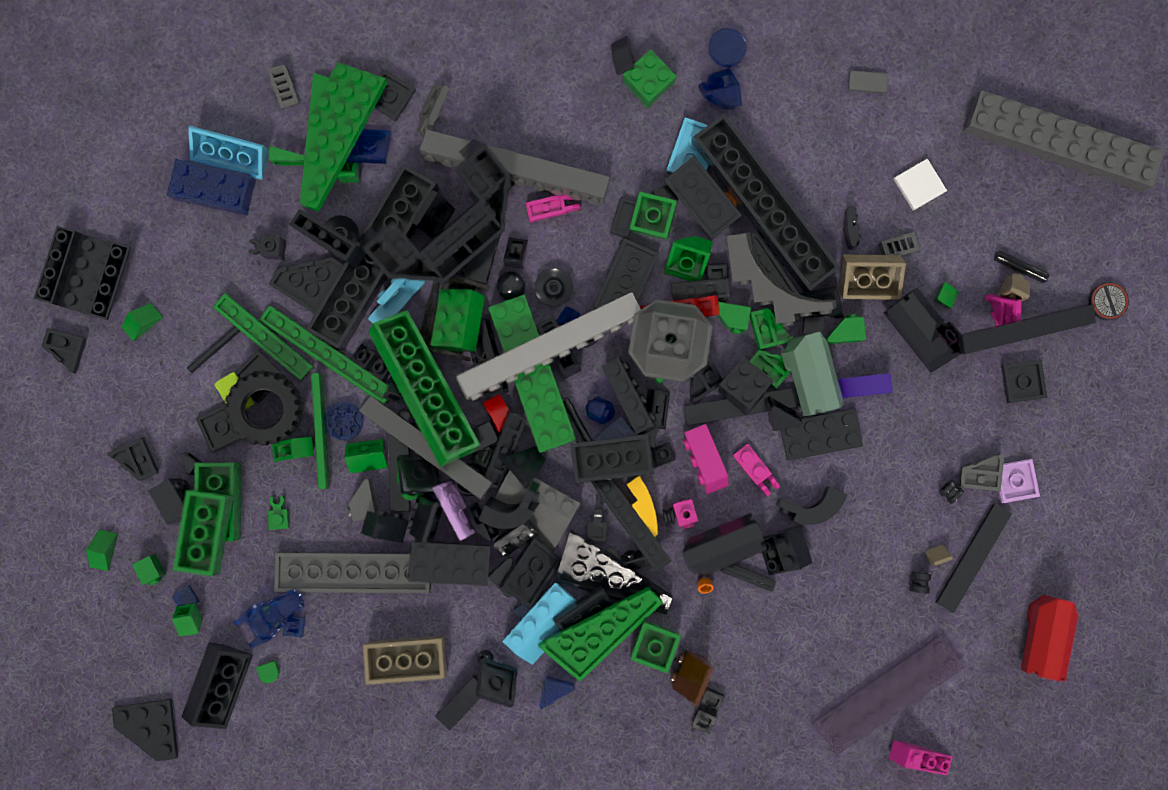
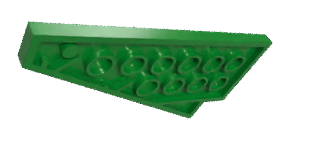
(335, 121)

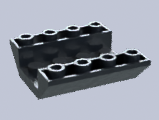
(82, 273)

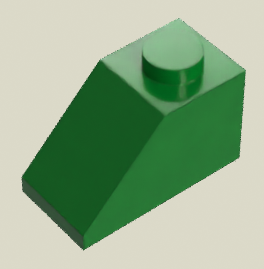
(734, 317)
(848, 330)
(293, 449)

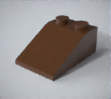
(691, 676)

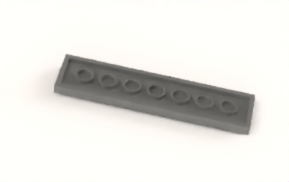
(345, 573)

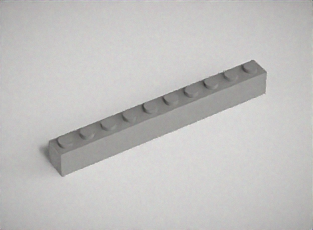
(548, 346)

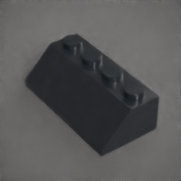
(216, 686)

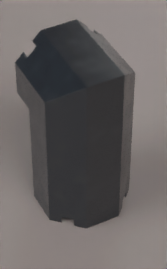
(924, 330)
(723, 546)

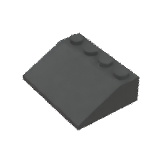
(552, 513)

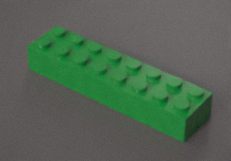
(423, 388)
(537, 389)

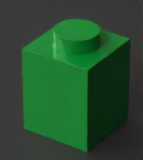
(149, 570)
(187, 619)

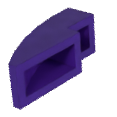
(866, 385)

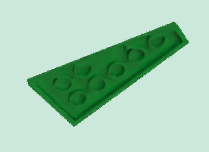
(594, 638)

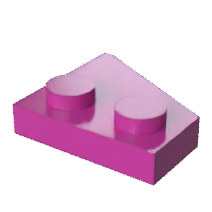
(1004, 308)

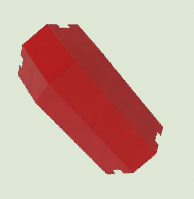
(1050, 637)

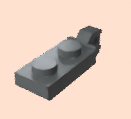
(432, 108)

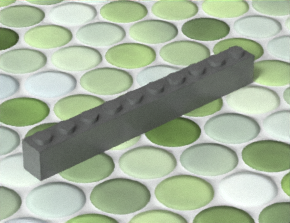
(523, 169)

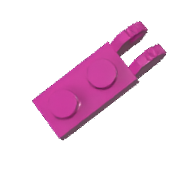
(549, 207)
(755, 468)

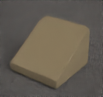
(938, 555)

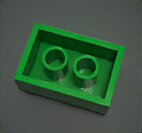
(457, 320)

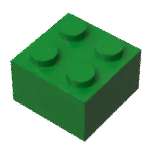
(649, 78)
(653, 216)
(655, 646)

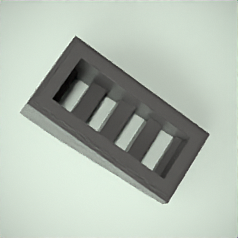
(277, 71)
(884, 249)

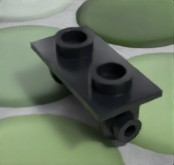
(633, 558)

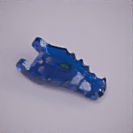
(270, 616)

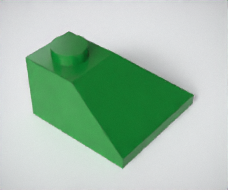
(689, 258)

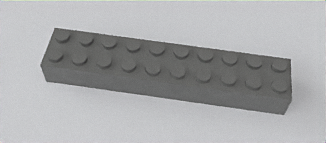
(1063, 141)

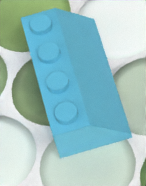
(538, 623)

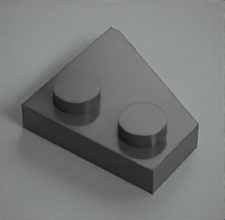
(983, 474)

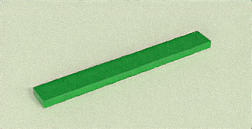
(324, 353)

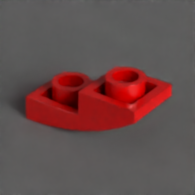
(497, 411)

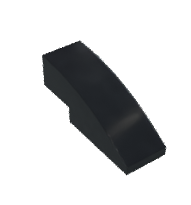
(568, 364)
(459, 704)

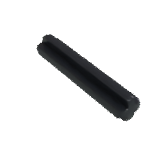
(1021, 266)
(749, 577)

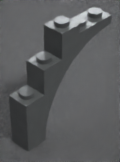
(787, 304)

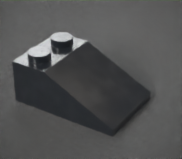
(426, 519)

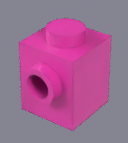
(685, 513)

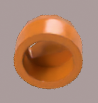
(705, 585)

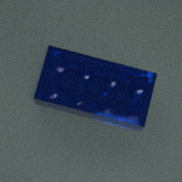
(211, 187)

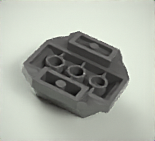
(665, 360)

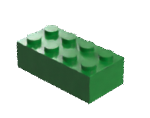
(223, 479)
(203, 532)

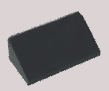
(658, 403)

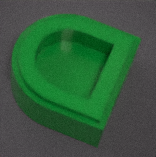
(268, 672)

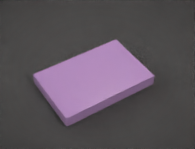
(453, 506)

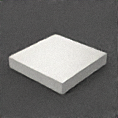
(920, 184)

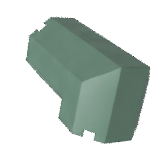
(813, 373)

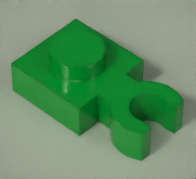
(278, 517)

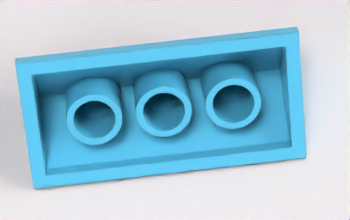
(227, 152)

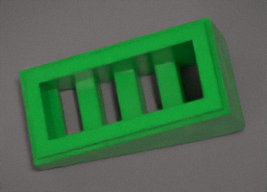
(282, 157)

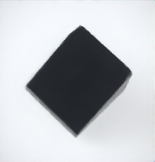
(189, 462)

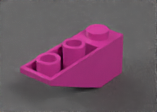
(919, 758)

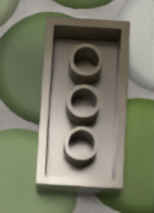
(405, 659)

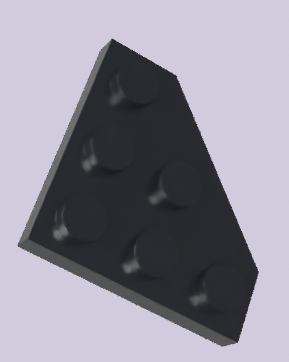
(307, 281)
(148, 727)

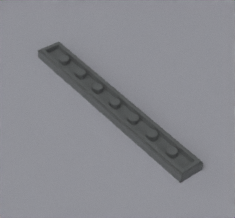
(415, 440)

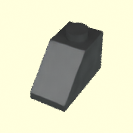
(362, 501)

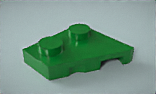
(766, 330)
(771, 365)

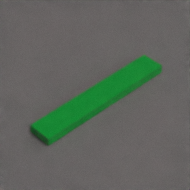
(263, 336)
(320, 431)

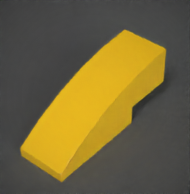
(644, 504)

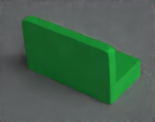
(365, 456)

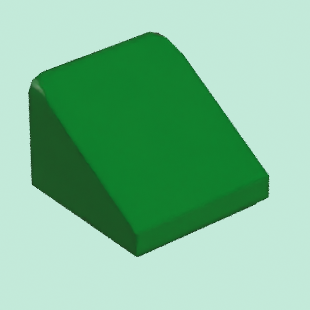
(946, 295)

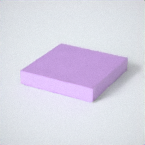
(1018, 481)

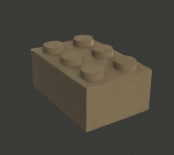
(872, 276)

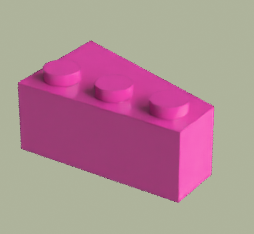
(706, 459)

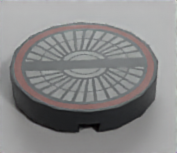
(1109, 301)

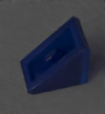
(554, 690)

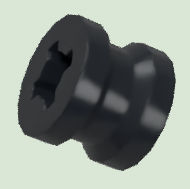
(951, 491)

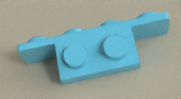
(395, 298)

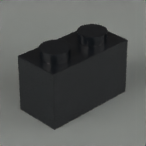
(384, 526)

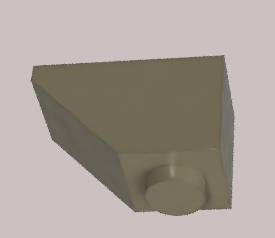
(1015, 287)

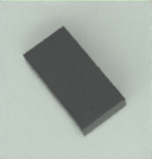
(867, 82)

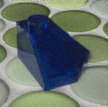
(722, 89)

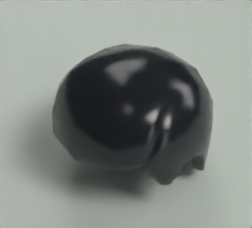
(510, 285)

